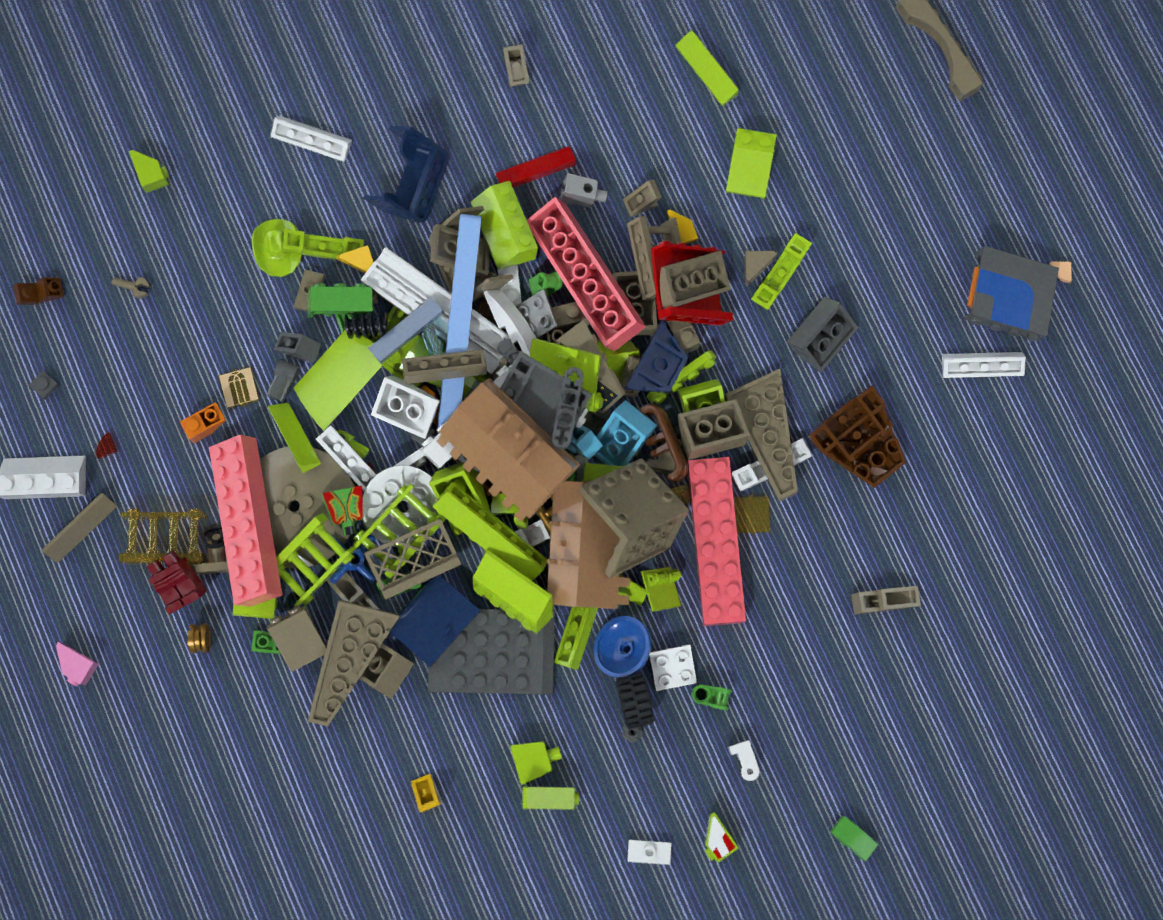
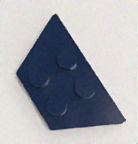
(659, 363)

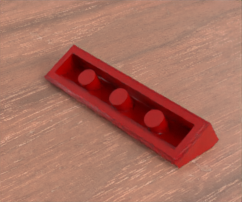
(537, 167)

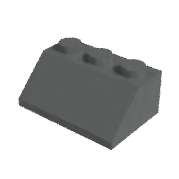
(823, 334)

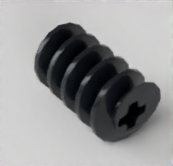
(366, 325)

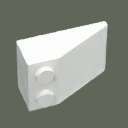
(405, 406)

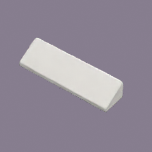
(310, 138)
(983, 364)
(346, 457)

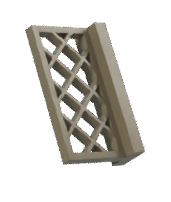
(420, 575)

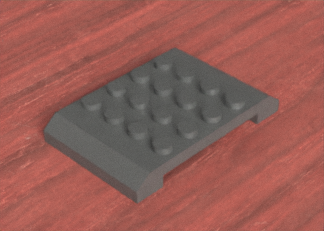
(538, 393)
(496, 658)

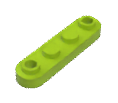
(689, 373)

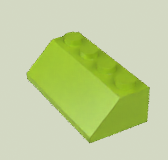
(505, 226)
(513, 593)

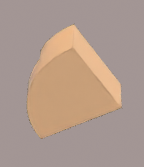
(1064, 272)

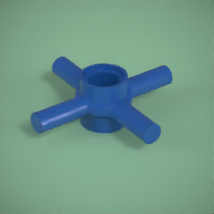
(359, 556)

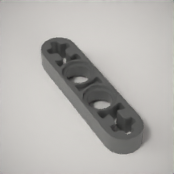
(564, 407)

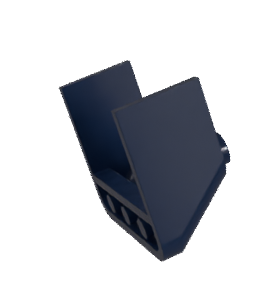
(419, 179)

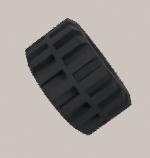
(635, 700)

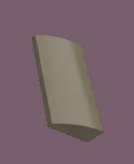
(693, 280)

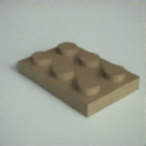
(444, 250)

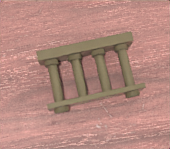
(641, 247)

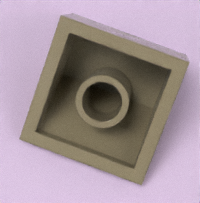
(386, 671)

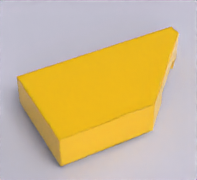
(685, 226)

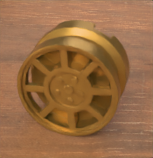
(199, 638)

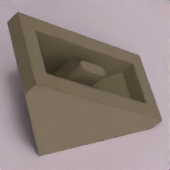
(755, 263)

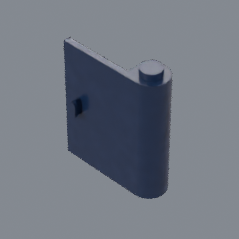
(433, 619)

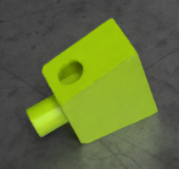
(533, 760)

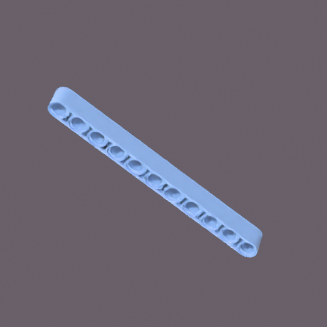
(460, 309)

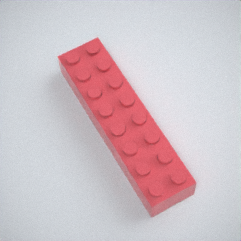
(585, 274)
(245, 521)
(716, 541)

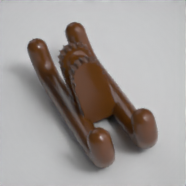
(672, 443)

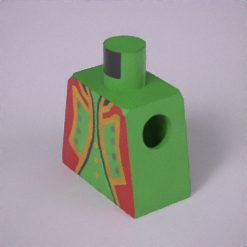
(344, 507)

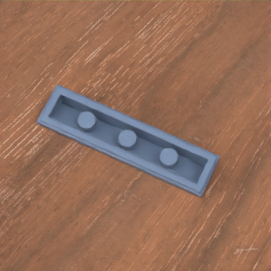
(406, 330)

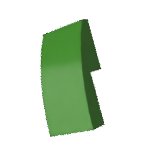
(263, 643)
(854, 838)

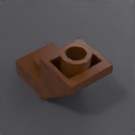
(35, 293)

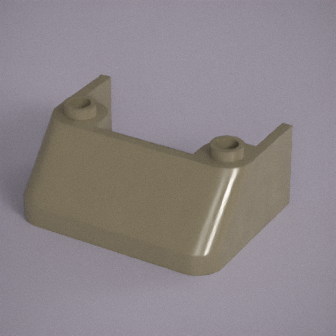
(481, 285)

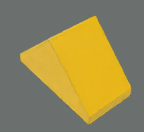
(358, 259)
(425, 793)

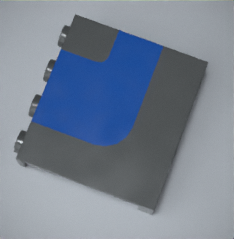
(1013, 294)

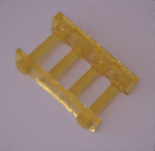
(132, 556)

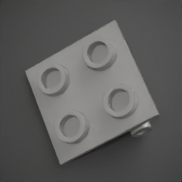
(538, 314)

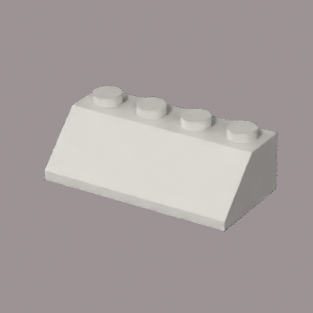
(43, 477)

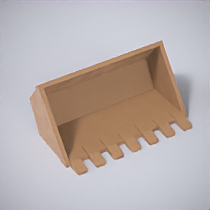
(506, 449)
(580, 553)

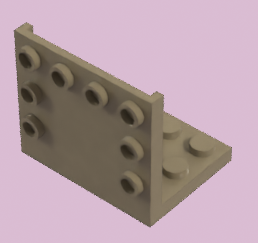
(638, 511)

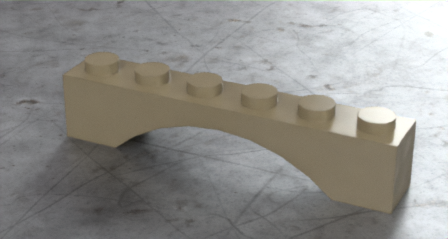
(963, 78)

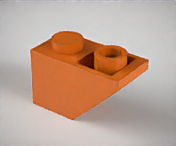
(203, 423)

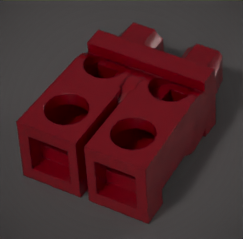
(176, 582)

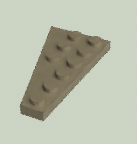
(767, 423)
(350, 648)

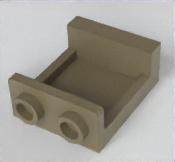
(297, 638)

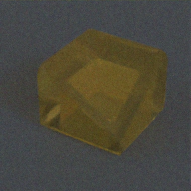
(682, 493)

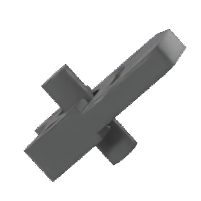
(508, 351)

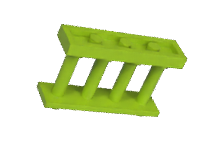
(303, 540)
(391, 563)

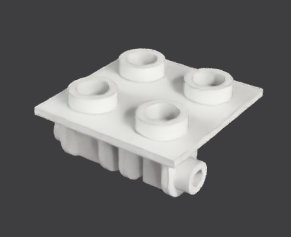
(673, 667)

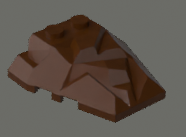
(861, 438)

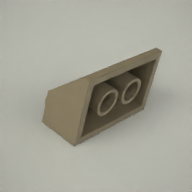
(712, 429)

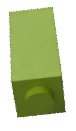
(550, 798)

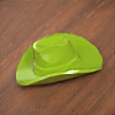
(268, 251)

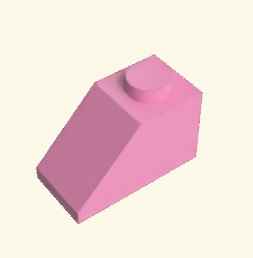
(75, 665)

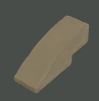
(351, 591)
(885, 600)

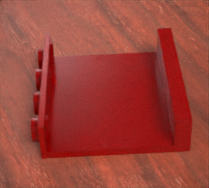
(700, 311)

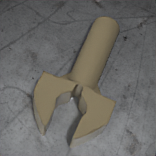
(133, 286)
(503, 361)

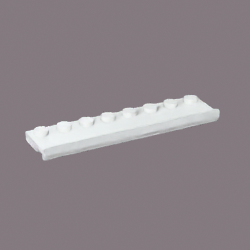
(410, 288)

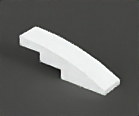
(509, 317)

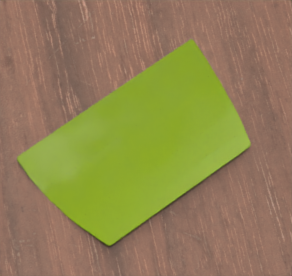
(337, 378)

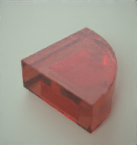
(106, 446)

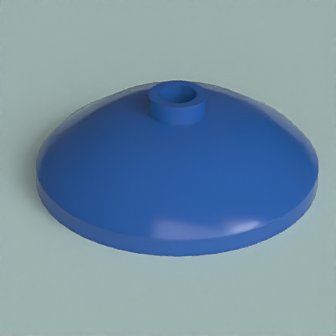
(613, 642)

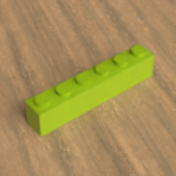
(489, 531)

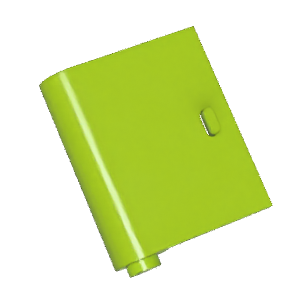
(562, 358)

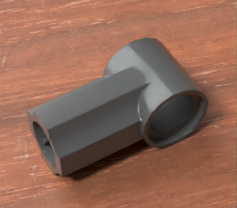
(285, 375)

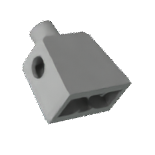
(581, 191)

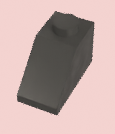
(297, 346)

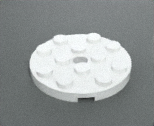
(382, 492)

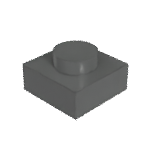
(43, 385)

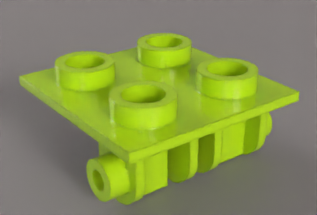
(661, 588)

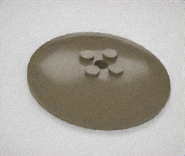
(286, 484)

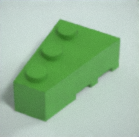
(339, 300)

